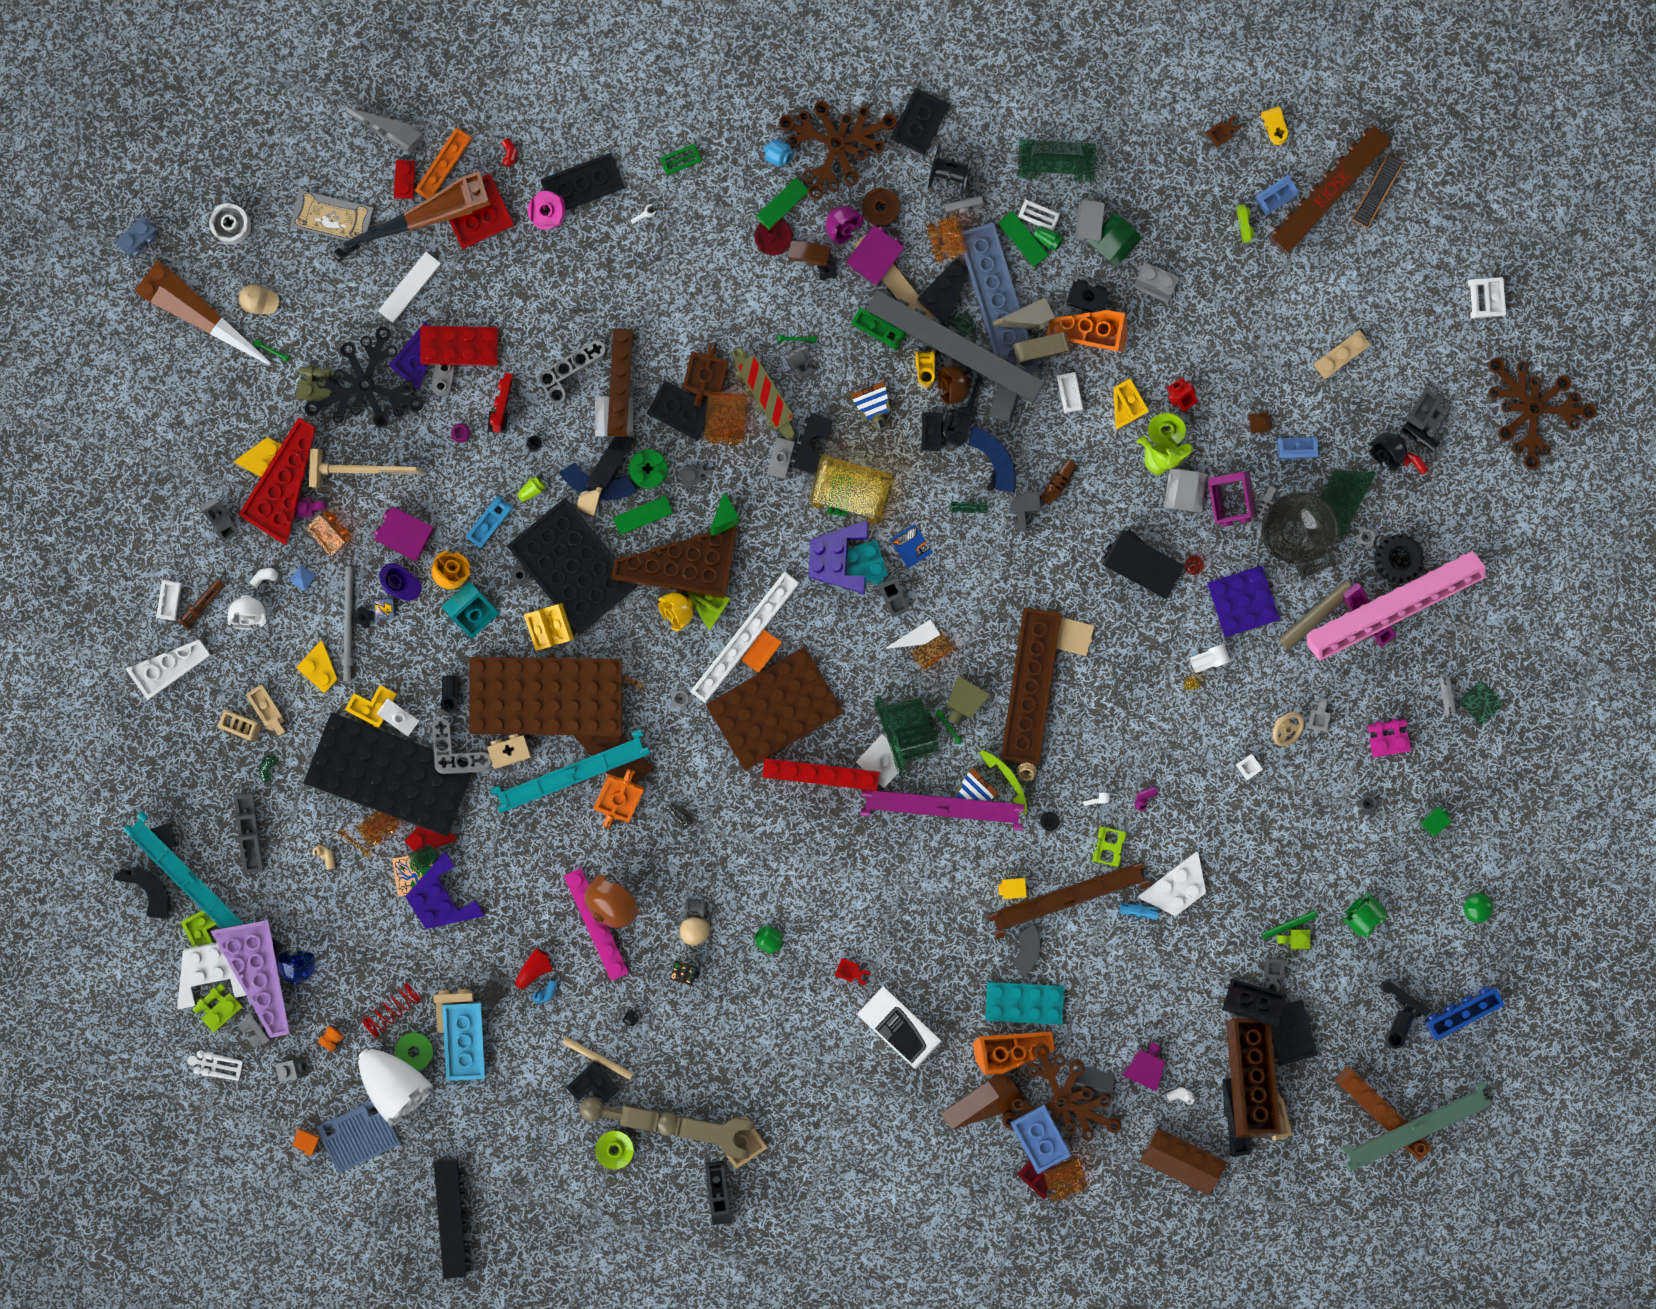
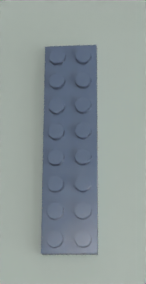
(994, 290)

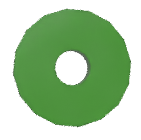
(420, 1041)

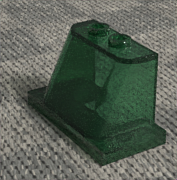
(1056, 158)
(907, 731)

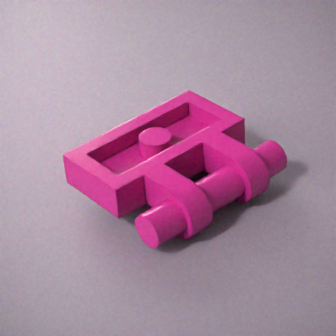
(1389, 744)

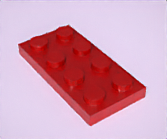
(458, 345)

